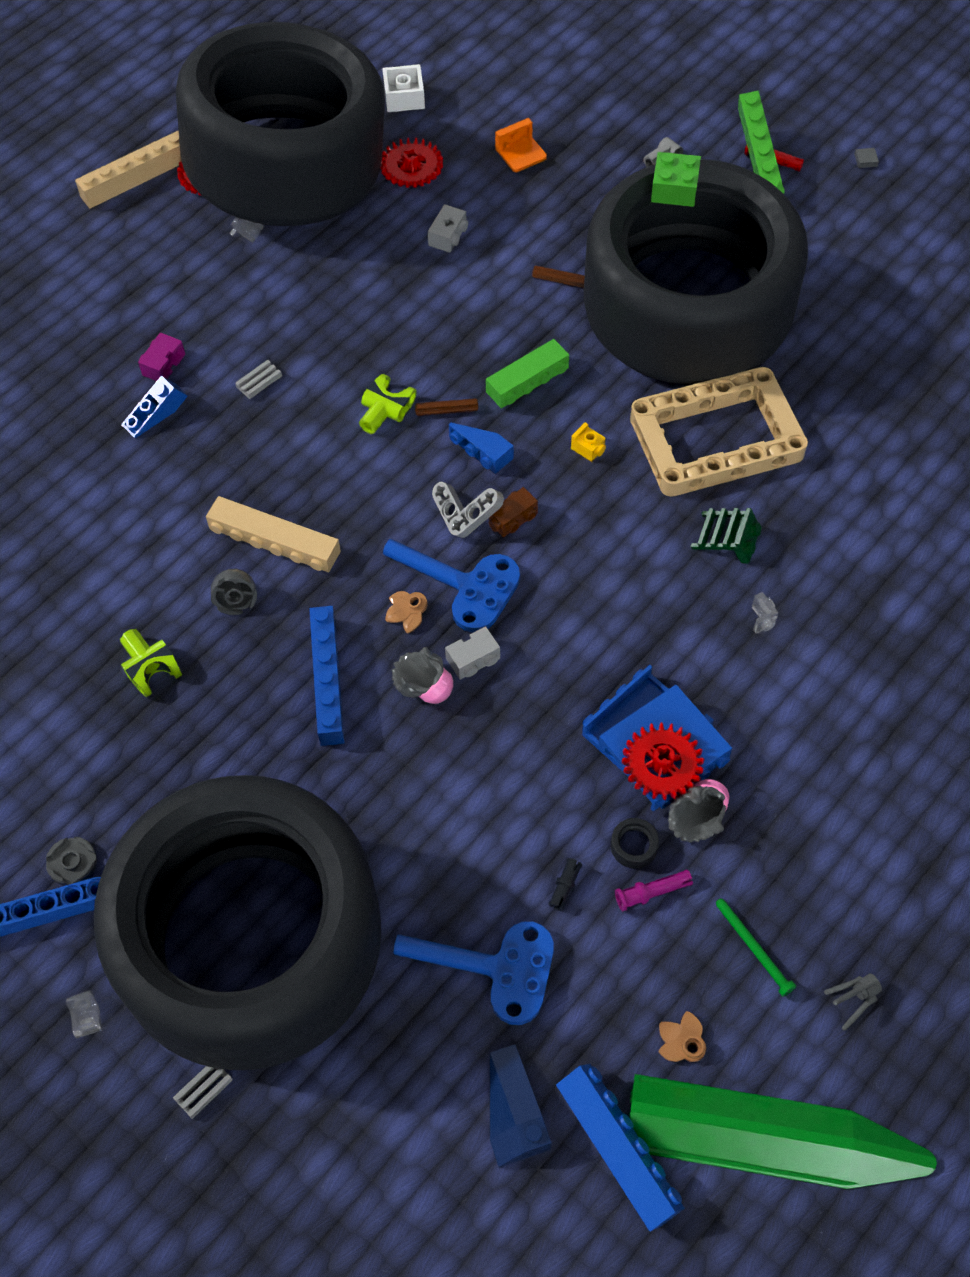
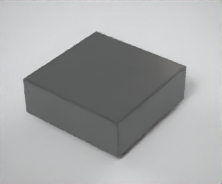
(866, 157)

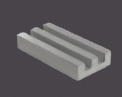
(256, 377)
(208, 1097)

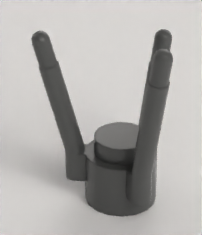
(864, 988)

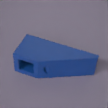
(156, 405)
(486, 446)

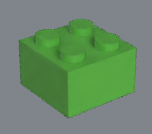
(675, 179)

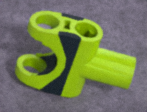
(384, 404)
(146, 660)

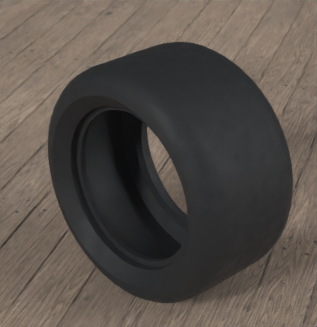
(290, 74)
(681, 334)
(180, 843)

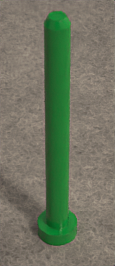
(785, 986)

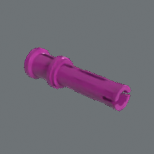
(643, 892)

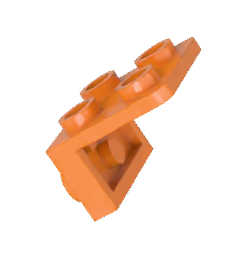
(518, 146)

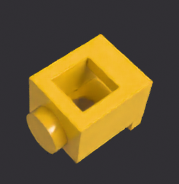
(588, 442)

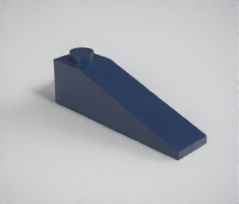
(515, 1117)

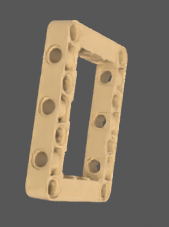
(721, 467)

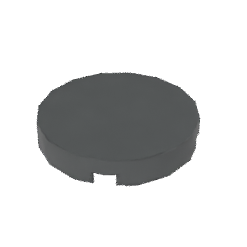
(71, 861)

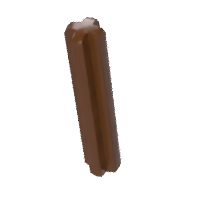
(558, 276)
(445, 407)

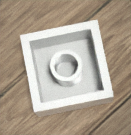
(403, 88)

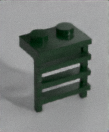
(740, 534)

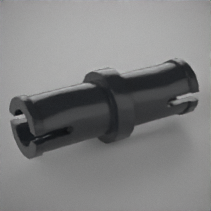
(565, 884)

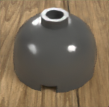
(233, 591)

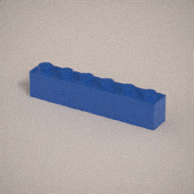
(326, 676)
(620, 1146)

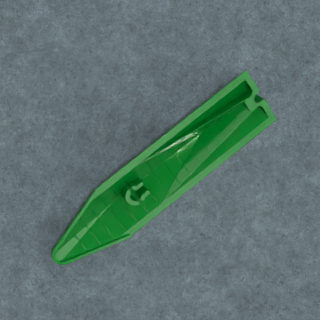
(771, 1135)

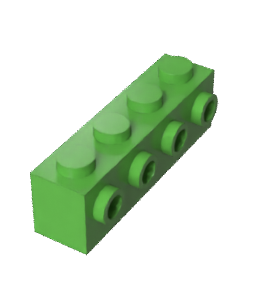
(527, 373)

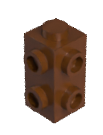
(515, 511)

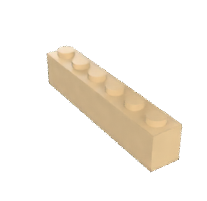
(130, 170)
(273, 534)

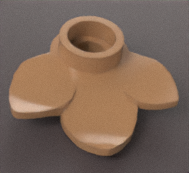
(404, 611)
(679, 1037)

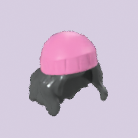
(422, 676)
(699, 811)

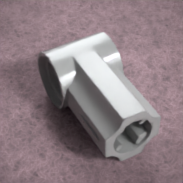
(666, 145)

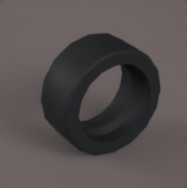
(640, 825)

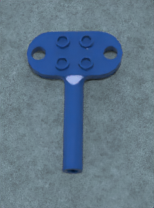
(481, 592)
(517, 970)

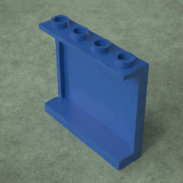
(627, 700)
(669, 708)

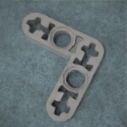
(461, 514)

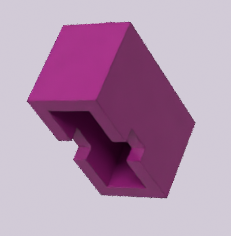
(161, 356)

